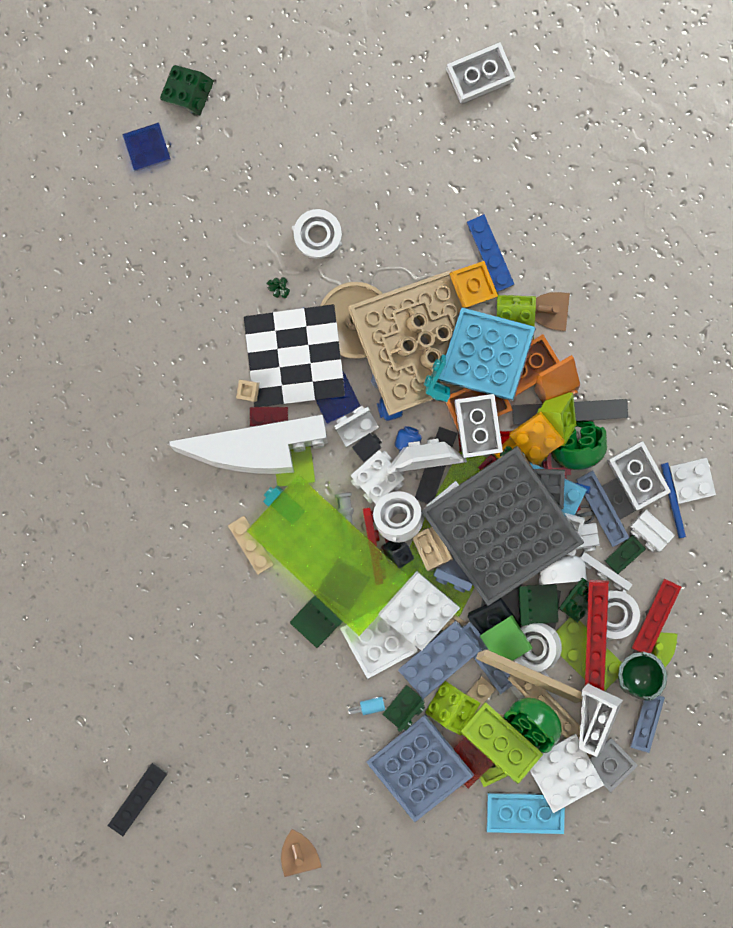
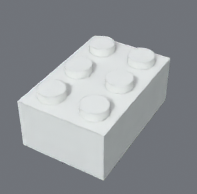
(480, 73)
(478, 425)
(638, 475)

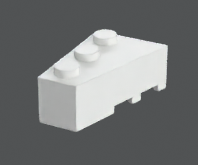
(598, 715)

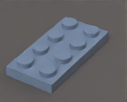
(439, 659)

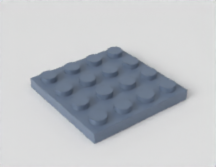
(420, 768)

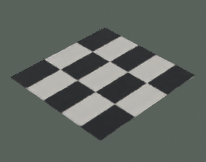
(294, 355)

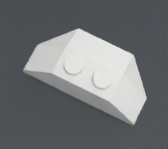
(425, 456)

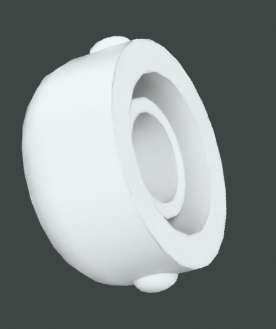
(317, 218)
(393, 504)
(563, 570)
(630, 618)
(551, 643)

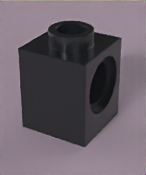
(367, 446)
(398, 552)

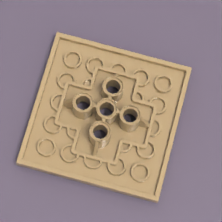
(389, 322)

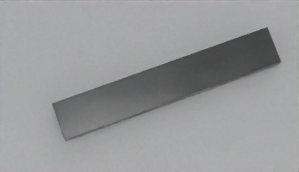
(583, 410)

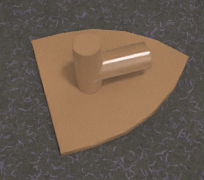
(552, 310)
(298, 854)

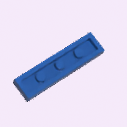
(490, 253)

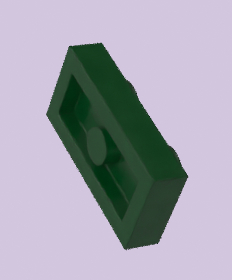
(625, 554)

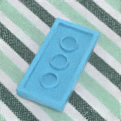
(522, 814)

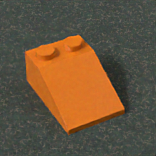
(558, 380)

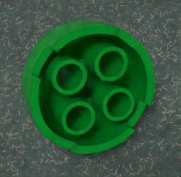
(585, 452)
(535, 722)

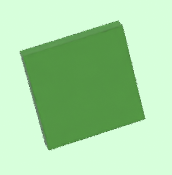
(506, 639)

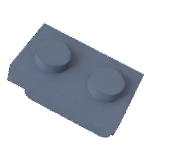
(452, 573)

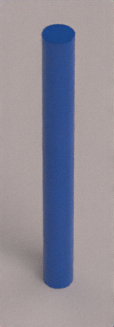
(673, 500)

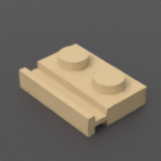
(431, 549)

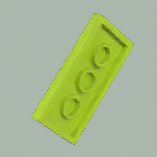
(574, 642)
(501, 743)

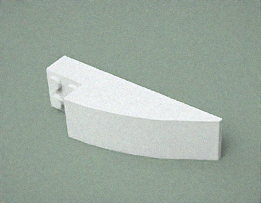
(257, 448)

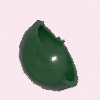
(642, 676)

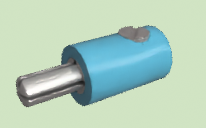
(368, 706)

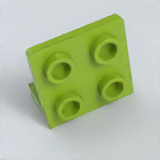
(517, 308)
(452, 707)

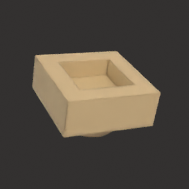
(247, 390)

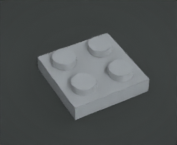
(613, 764)

